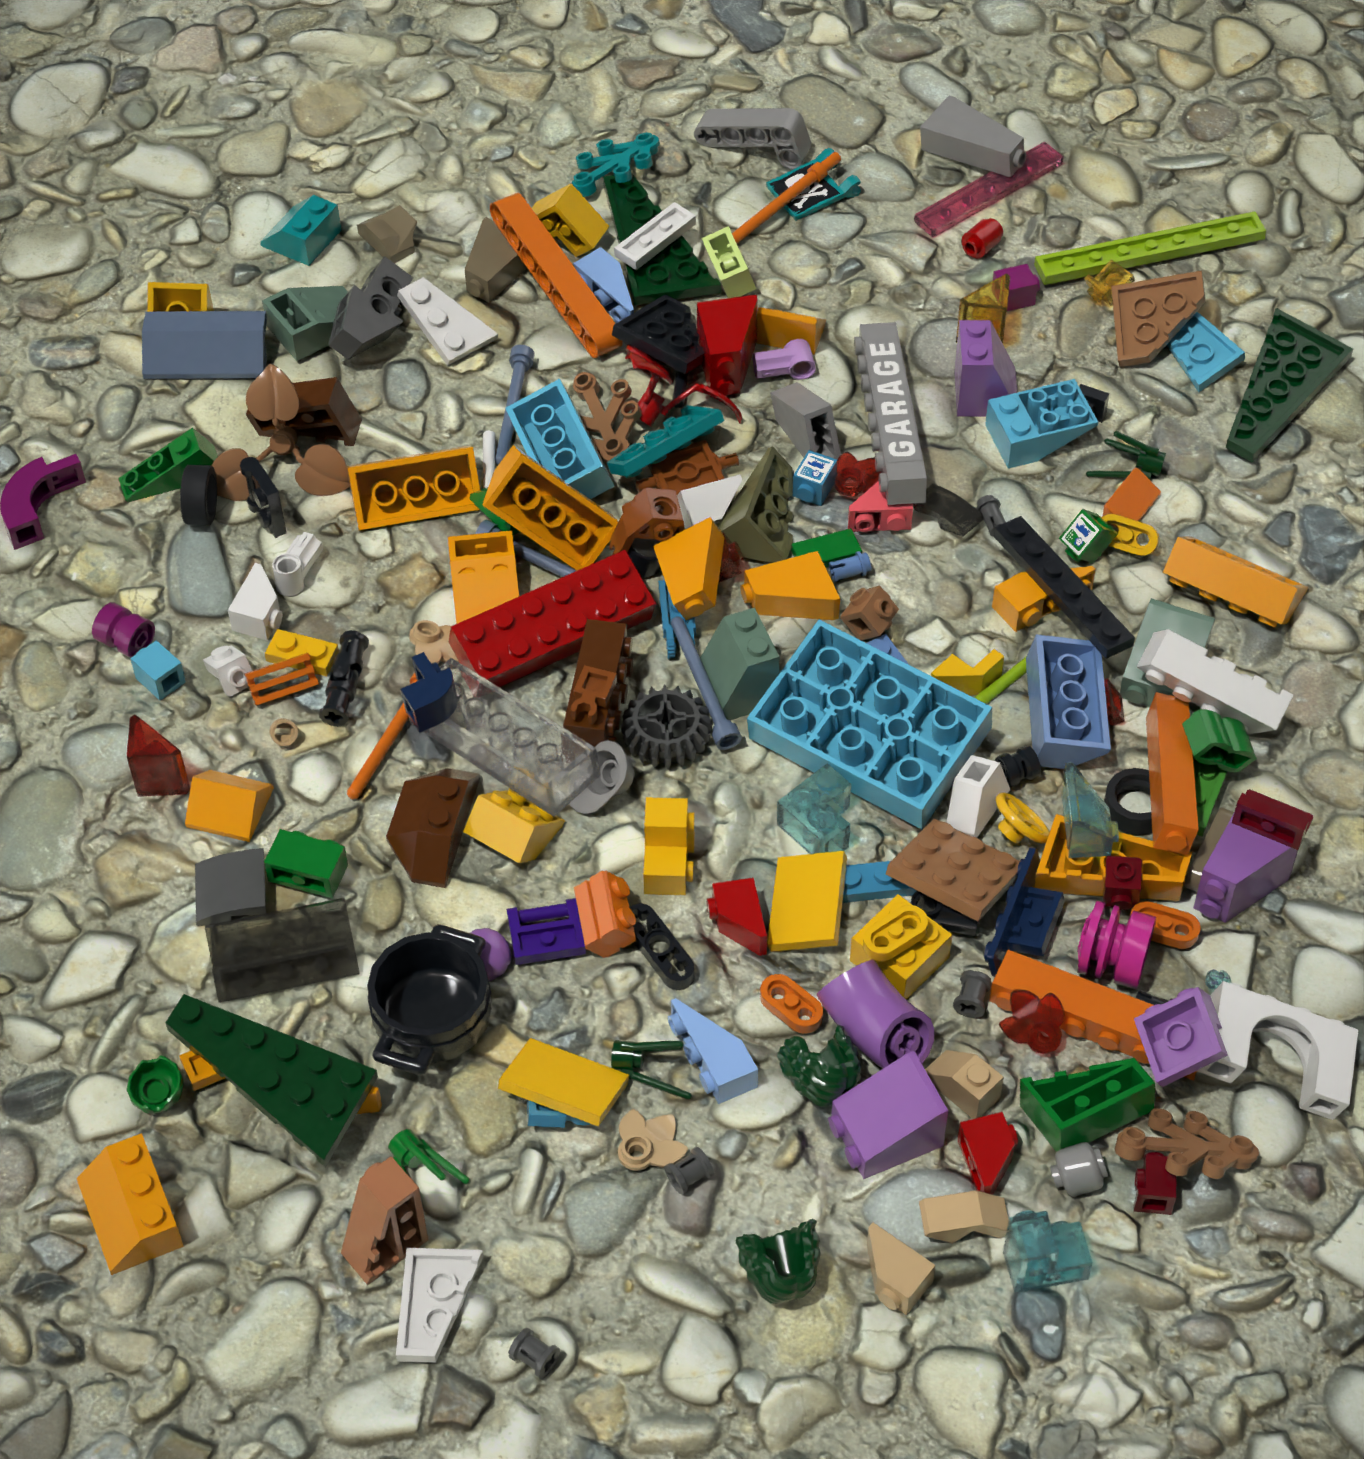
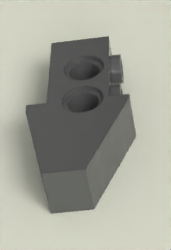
(369, 313)

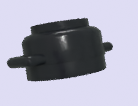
(429, 998)

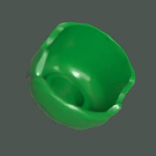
(155, 1085)

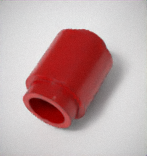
(982, 238)

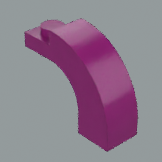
(27, 492)

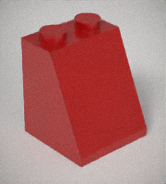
(728, 338)

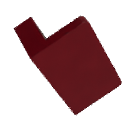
(1272, 818)

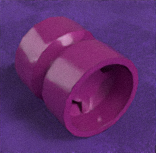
(121, 629)

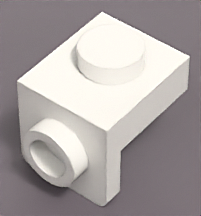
(229, 667)

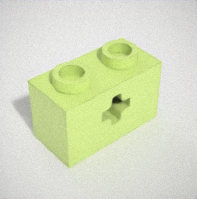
(729, 263)

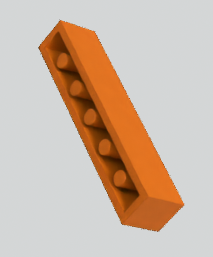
(1088, 1007)

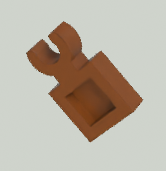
(592, 689)

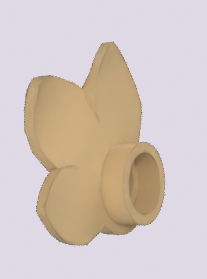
(432, 641)
(651, 1138)

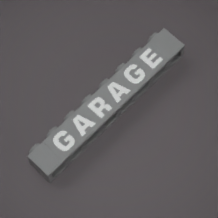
(891, 414)

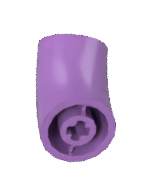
(877, 1015)

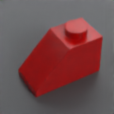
(739, 913)
(987, 1149)

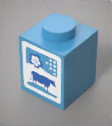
(814, 478)

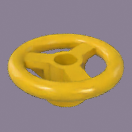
(1020, 820)

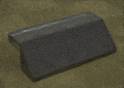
(281, 950)

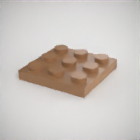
(955, 869)

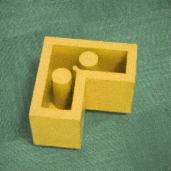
(571, 219)
(667, 845)

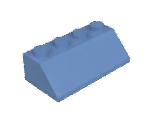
(1066, 701)

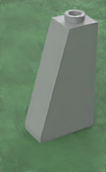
(972, 138)

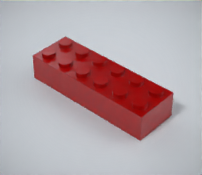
(551, 620)

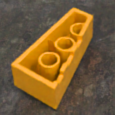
(1161, 870)

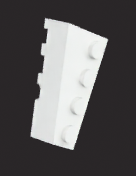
(1212, 682)

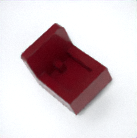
(1122, 881)

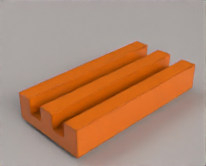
(308, 670)

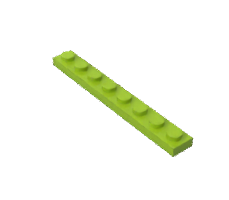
(1150, 247)

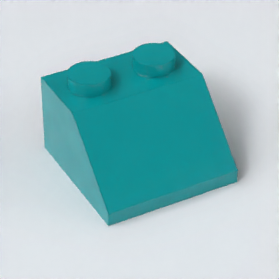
(305, 230)

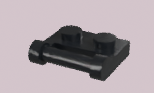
(263, 496)

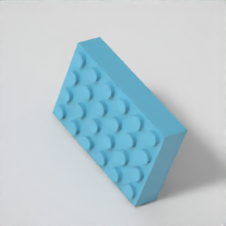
(872, 721)

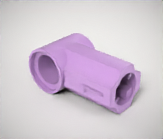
(792, 359)

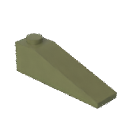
(761, 513)

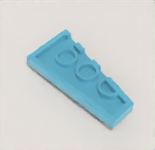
(1204, 351)

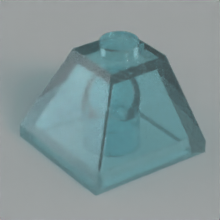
(1085, 817)

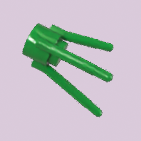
(412, 1152)

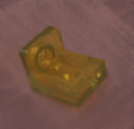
(1109, 276)

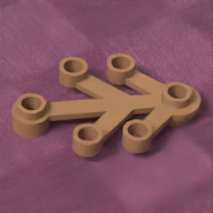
(587, 389)
(1234, 1151)

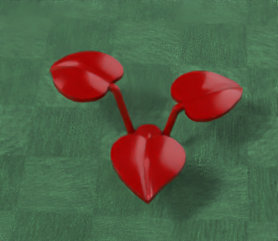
(651, 402)

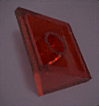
(154, 762)

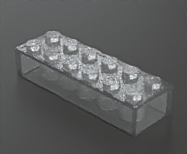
(515, 743)

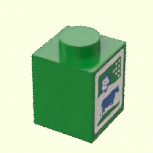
(1087, 536)

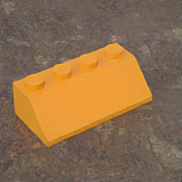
(413, 487)
(548, 510)
(1234, 580)

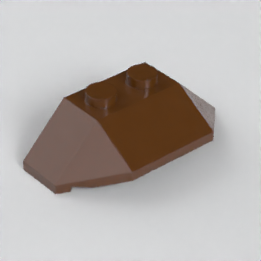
(431, 823)

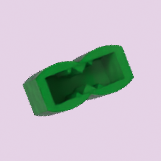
(1219, 740)

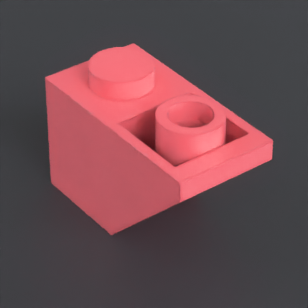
(873, 514)

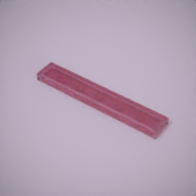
(986, 191)

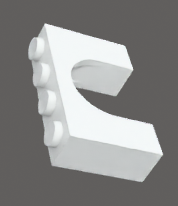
(1322, 1044)

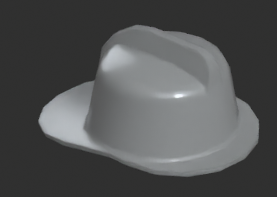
(615, 778)

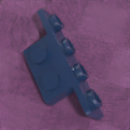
(1027, 916)

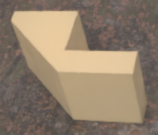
(959, 1214)

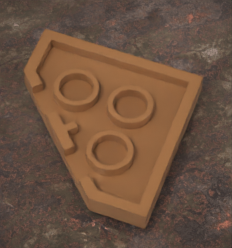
(1153, 313)

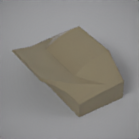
(390, 233)

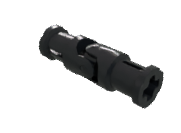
(344, 678)

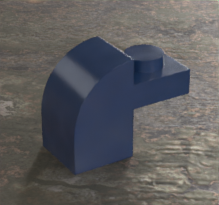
(432, 696)

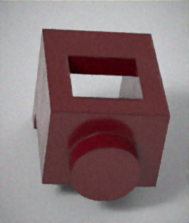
(1154, 1186)

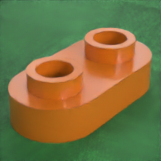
(1169, 922)
(795, 1003)

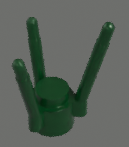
(1149, 460)
(630, 1055)

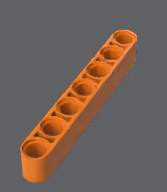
(555, 274)

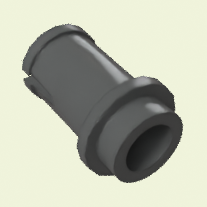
(991, 513)

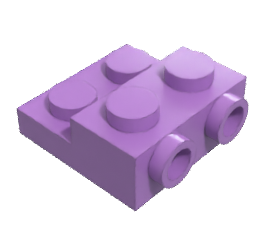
(1181, 1035)

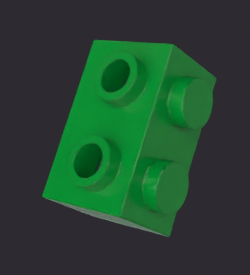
(306, 863)

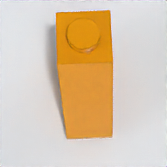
(692, 567)
(792, 589)

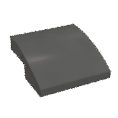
(230, 886)

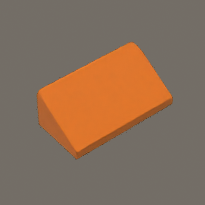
(1132, 497)

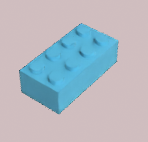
(559, 440)

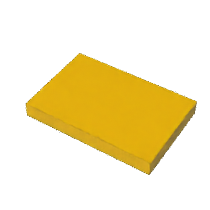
(807, 901)
(563, 1082)

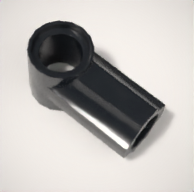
(945, 916)

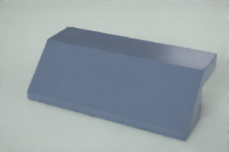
(203, 344)

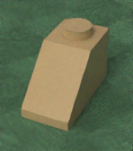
(966, 1081)
(897, 1270)

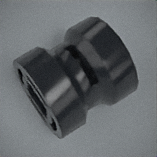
(1020, 765)

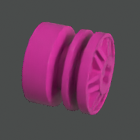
(1116, 944)

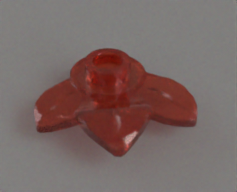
(855, 476)
(1031, 1018)

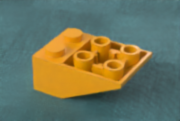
(482, 572)

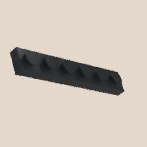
(1064, 587)

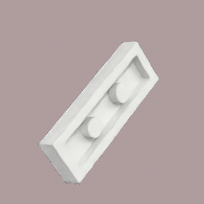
(655, 236)

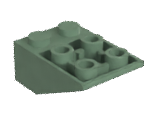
(303, 317)

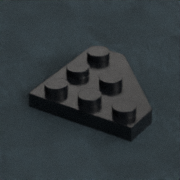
(663, 333)

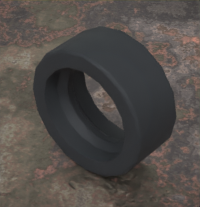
(198, 495)
(1129, 821)

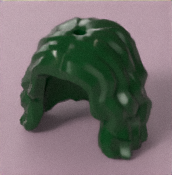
(823, 1074)
(782, 1264)

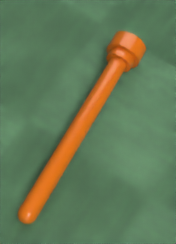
(379, 750)

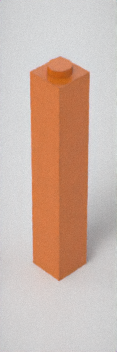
(1171, 775)

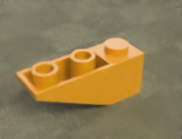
(1024, 602)

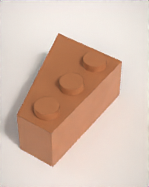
(383, 1220)

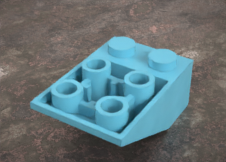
(1038, 421)

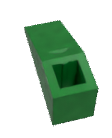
(165, 468)

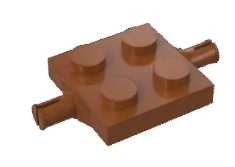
(687, 468)

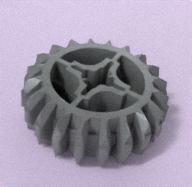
(645, 728)

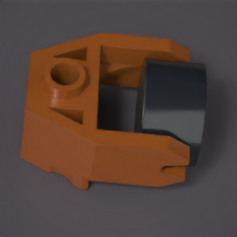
(646, 525)

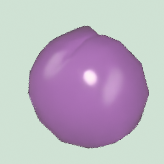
(496, 952)

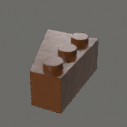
(322, 413)

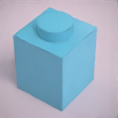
(158, 670)

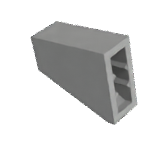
(806, 420)

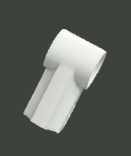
(294, 565)

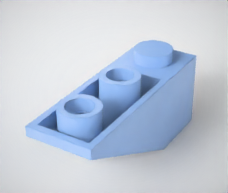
(607, 282)
(720, 1056)

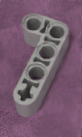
(757, 128)

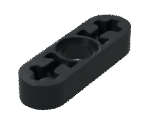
(661, 961)

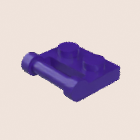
(546, 939)

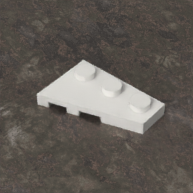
(445, 322)
(431, 1299)

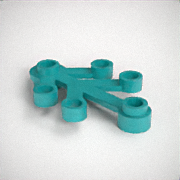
(641, 149)

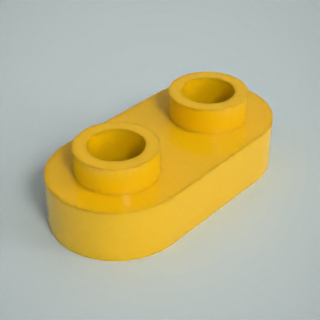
(1128, 535)
(892, 933)

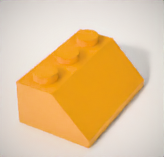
(128, 1205)

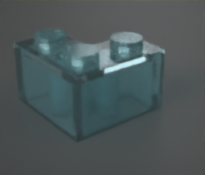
(813, 812)
(1044, 1252)

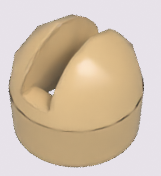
(281, 738)

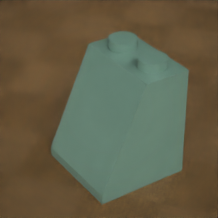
(1161, 617)
(740, 662)

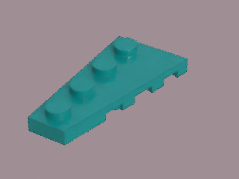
(675, 436)

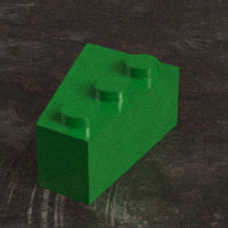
(1088, 1102)

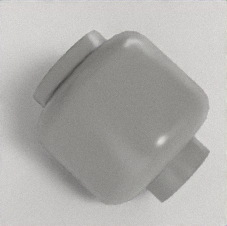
(1079, 1169)

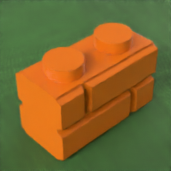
(605, 913)

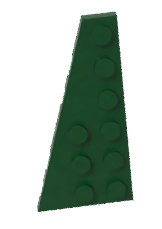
(671, 271)
(1286, 376)
(286, 1078)

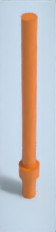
(815, 174)

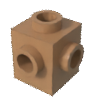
(869, 612)

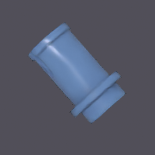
(850, 566)

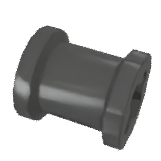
(972, 994)
(689, 1170)
(534, 1353)

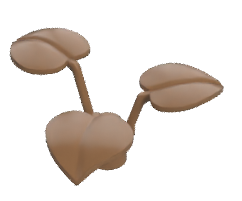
(275, 398)

